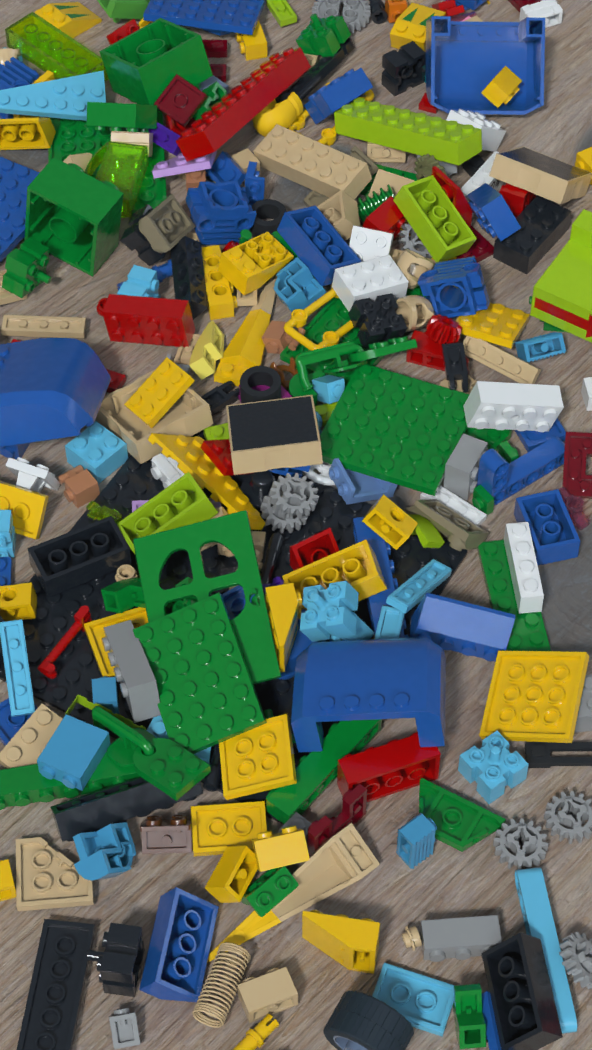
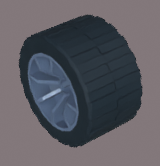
(367, 1024)

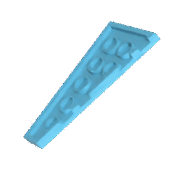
(55, 98)

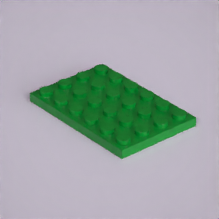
(200, 675)

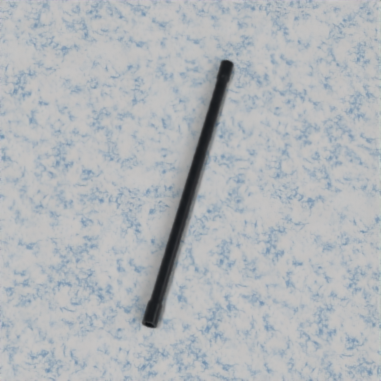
(273, 550)

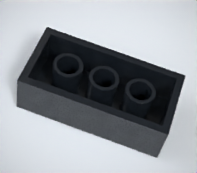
(540, 229)
(79, 556)
(521, 994)

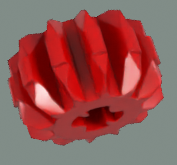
(443, 329)

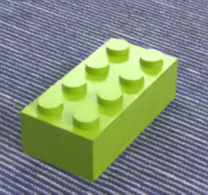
(434, 219)
(172, 508)

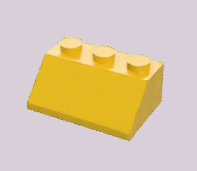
(26, 133)

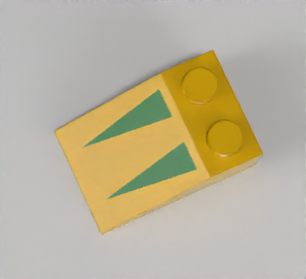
(69, 17)
(412, 26)
(283, 611)

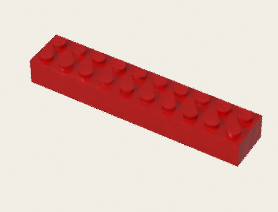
(242, 104)

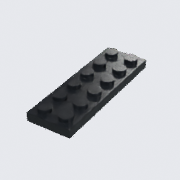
(56, 986)

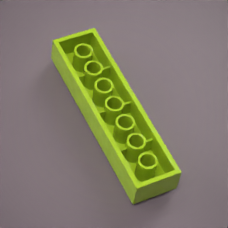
(408, 131)

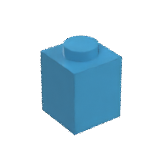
(105, 693)

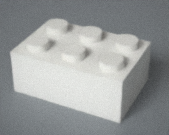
(491, 131)
(369, 280)

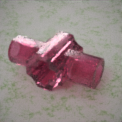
(575, 509)

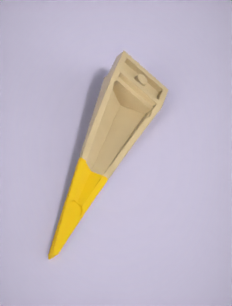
(330, 869)

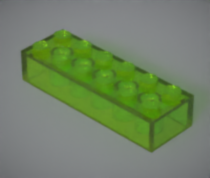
(52, 48)

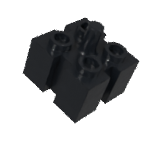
(403, 68)
(136, 240)
(377, 319)
(120, 960)

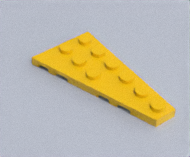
(192, 459)

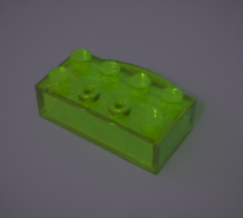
(124, 167)

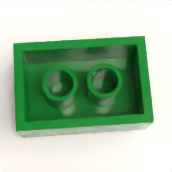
(121, 116)

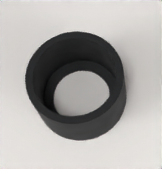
(267, 209)
(260, 376)

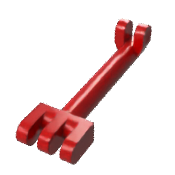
(47, 667)

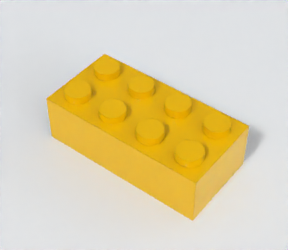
(353, 564)

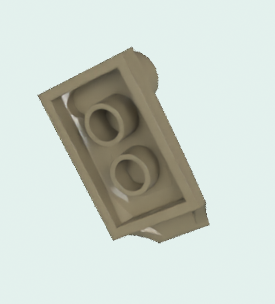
(165, 225)
(458, 529)

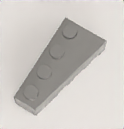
(132, 670)

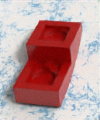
(449, 7)

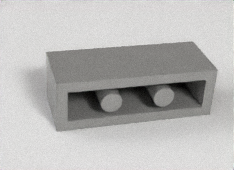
(459, 937)

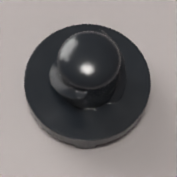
(257, 486)

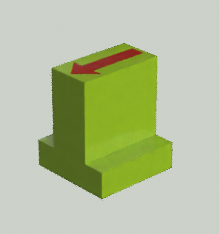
(565, 288)

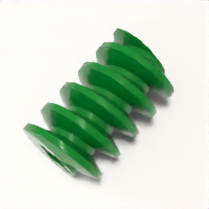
(366, 207)

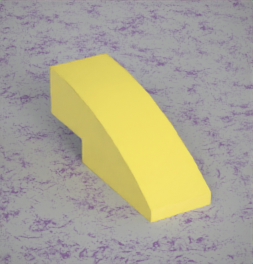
(207, 351)

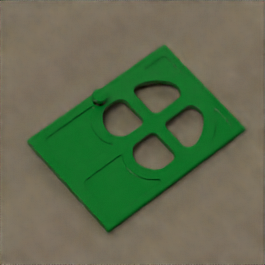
(233, 532)

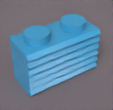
(540, 347)
(416, 840)

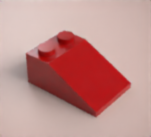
(454, 194)

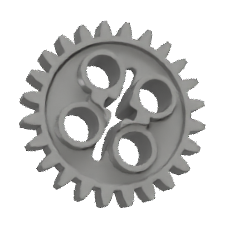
(355, 12)

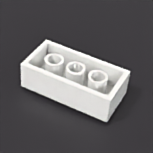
(513, 406)

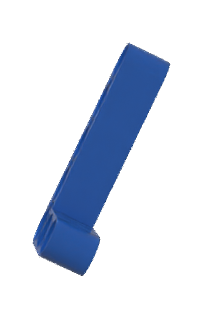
(506, 478)

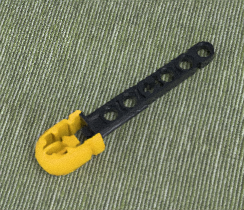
(289, 104)

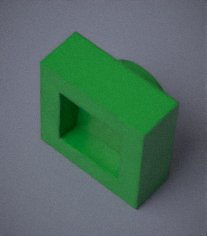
(508, 452)
(483, 500)

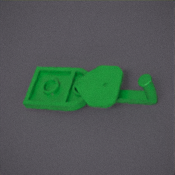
(356, 354)
(154, 759)

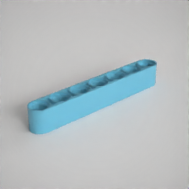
(540, 924)

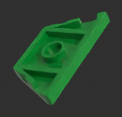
(457, 819)

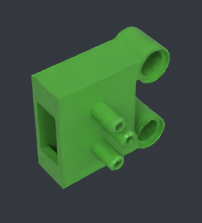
(124, 8)

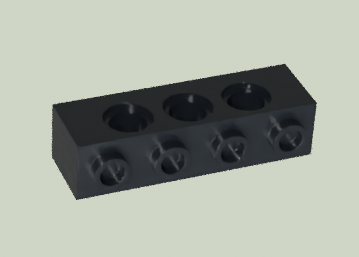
(189, 274)

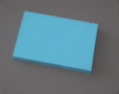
(417, 997)

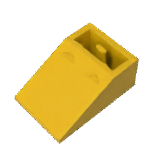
(253, 262)
(344, 939)

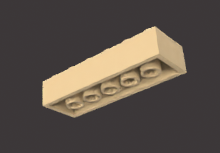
(311, 163)

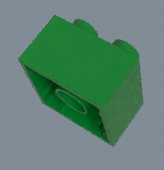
(150, 59)
(74, 215)

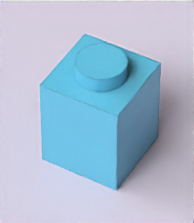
(328, 388)

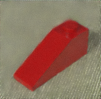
(427, 352)

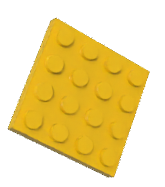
(535, 695)

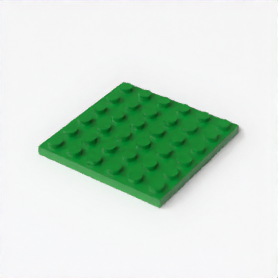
(395, 428)

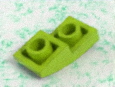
(426, 532)

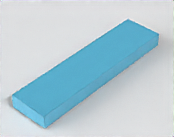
(415, 588)
(16, 668)

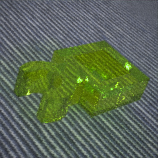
(99, 513)

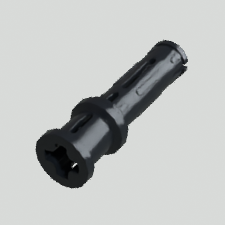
(377, 10)

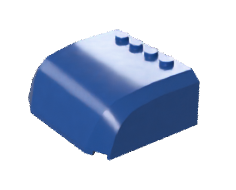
(468, 55)
(48, 389)
(369, 683)

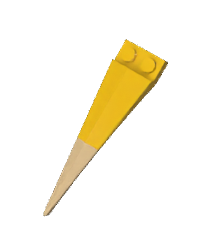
(247, 344)

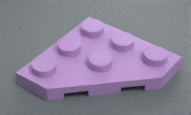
(179, 165)

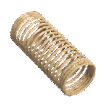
(231, 960)

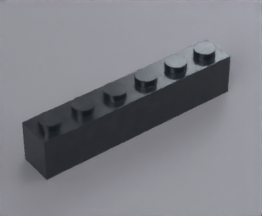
(113, 806)

